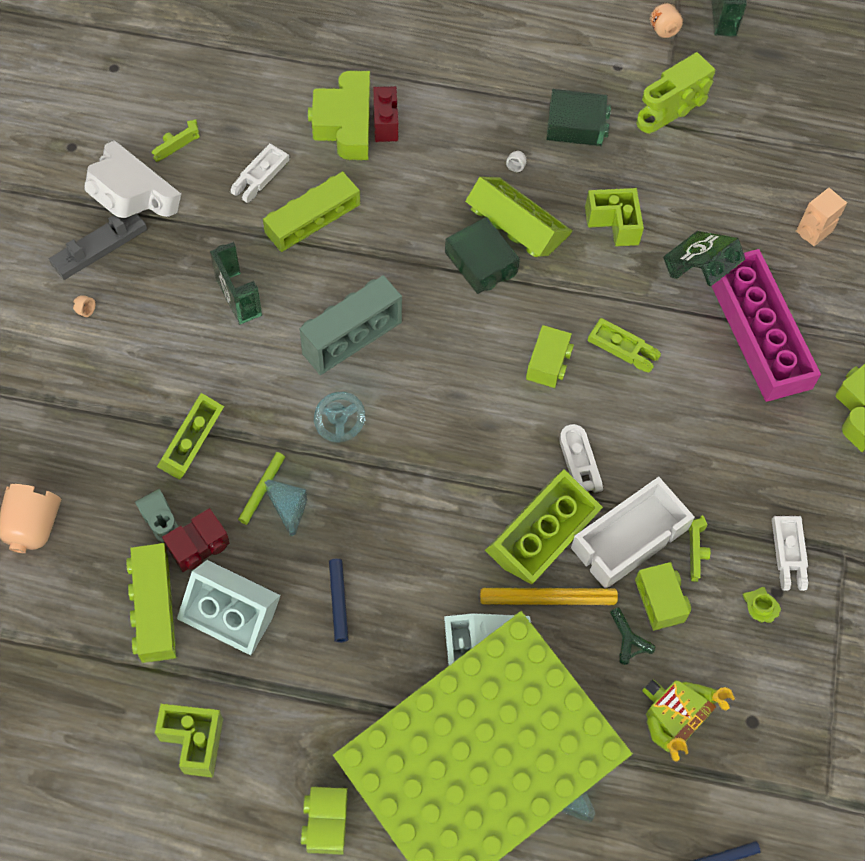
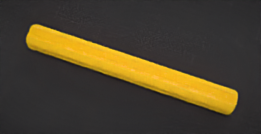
(549, 596)

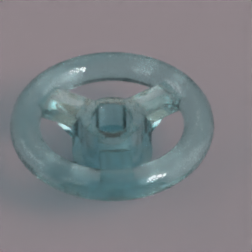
(334, 408)

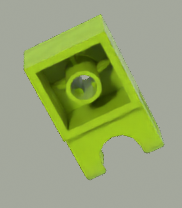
(676, 92)

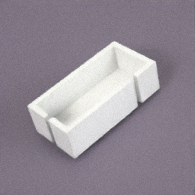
(632, 532)

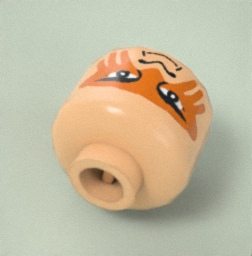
(666, 20)

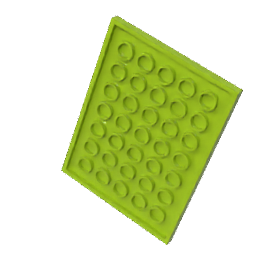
(483, 751)

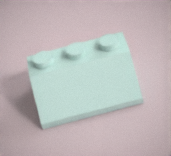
(227, 606)

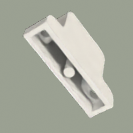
(128, 185)

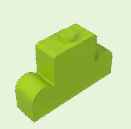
(344, 115)
(853, 397)

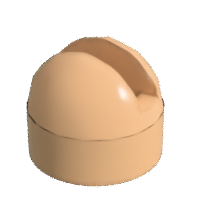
(82, 310)

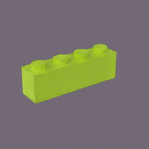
(311, 211)
(151, 603)

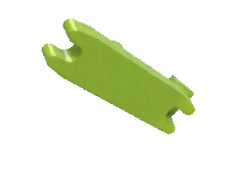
(174, 143)
(696, 551)

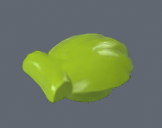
(762, 605)

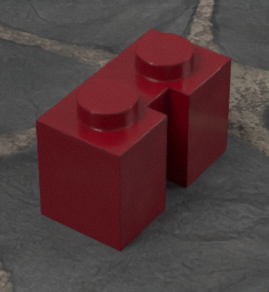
(385, 114)
(196, 540)

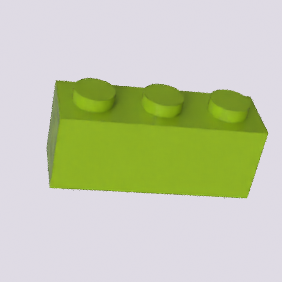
(190, 436)

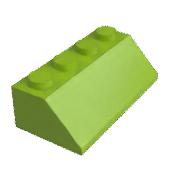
(517, 216)
(544, 528)

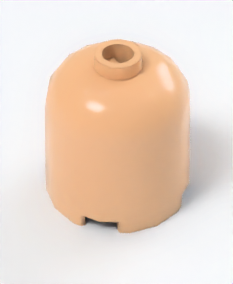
(27, 517)

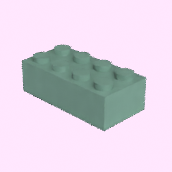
(351, 324)

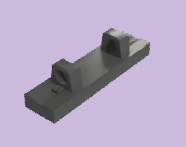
(96, 244)

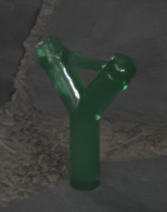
(629, 638)

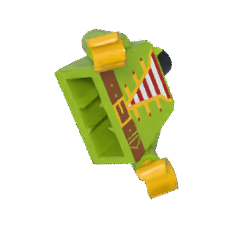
(680, 712)

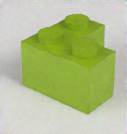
(616, 209)
(198, 732)

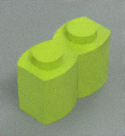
(326, 820)

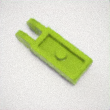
(623, 345)

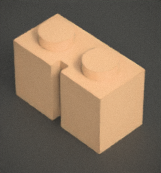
(821, 216)

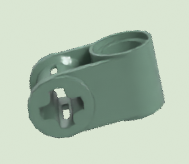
(157, 513)

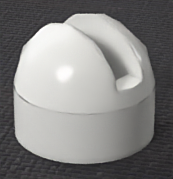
(516, 161)

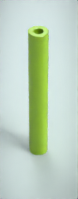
(260, 490)

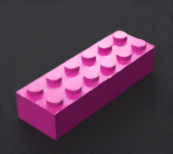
(766, 329)

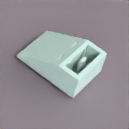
(468, 630)

